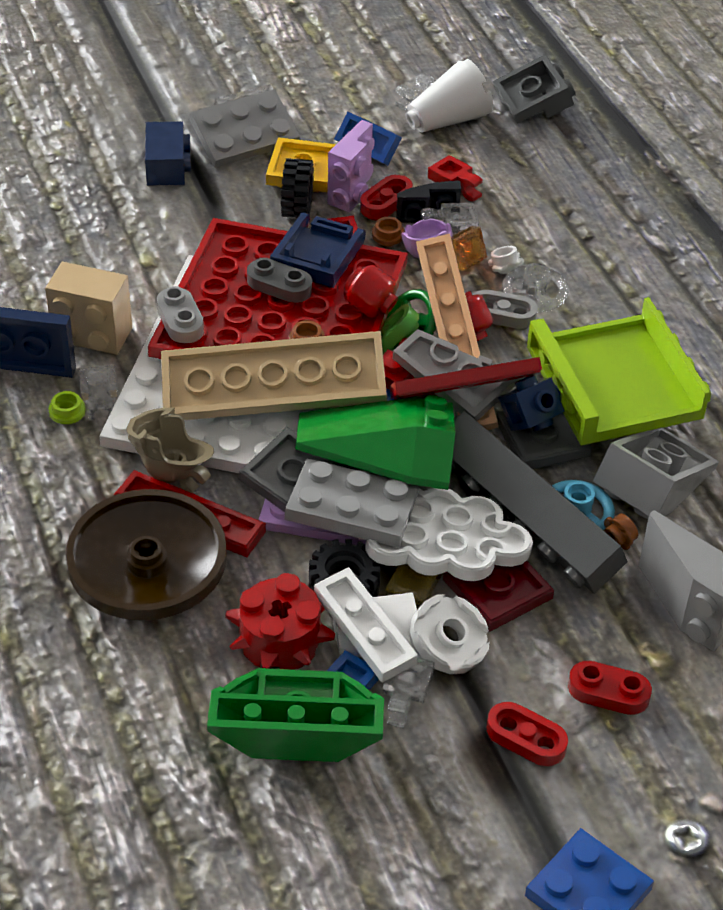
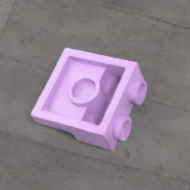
(350, 167)

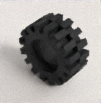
(297, 187)
(340, 557)

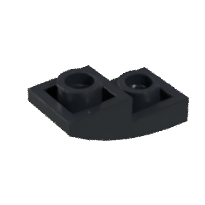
(431, 195)

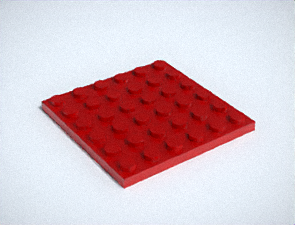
(243, 315)

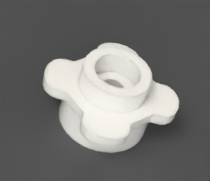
(505, 259)

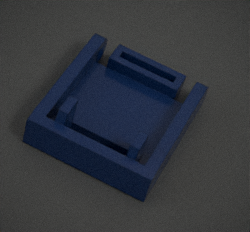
(321, 250)

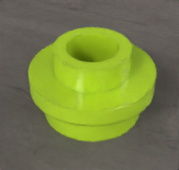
(66, 408)

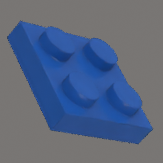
(588, 878)

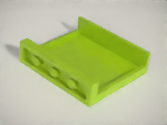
(620, 375)

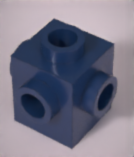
(532, 404)

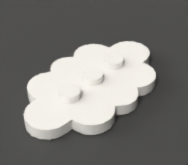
(455, 537)

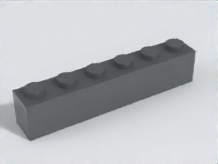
(531, 502)

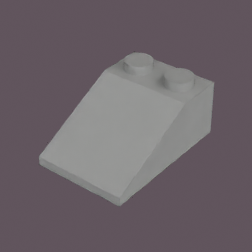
(653, 471)
(685, 578)

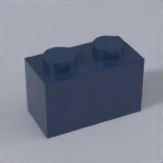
(166, 153)

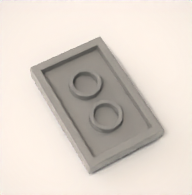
(242, 127)
(351, 502)

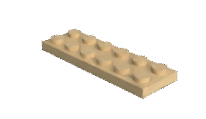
(274, 376)

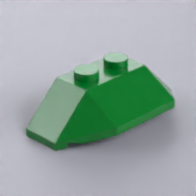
(296, 715)

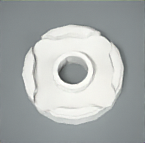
(435, 646)

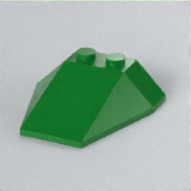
(391, 438)

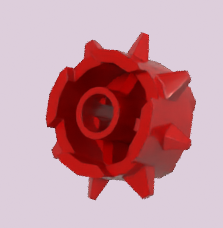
(279, 623)

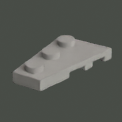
(429, 355)

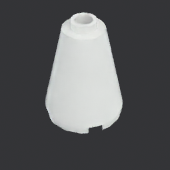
(451, 99)

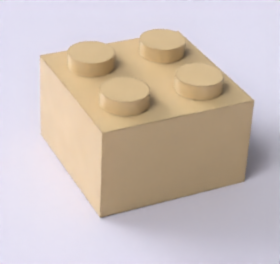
(96, 305)

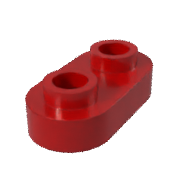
(382, 197)
(609, 687)
(528, 733)

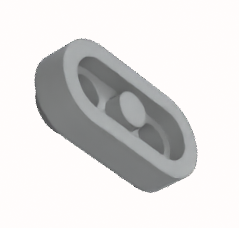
(510, 309)
(180, 315)

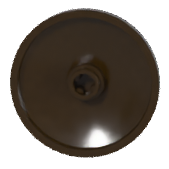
(146, 554)

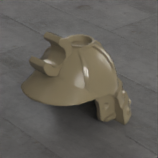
(168, 449)

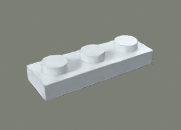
(365, 624)

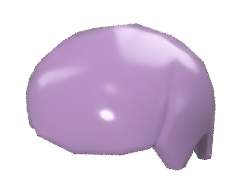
(423, 230)

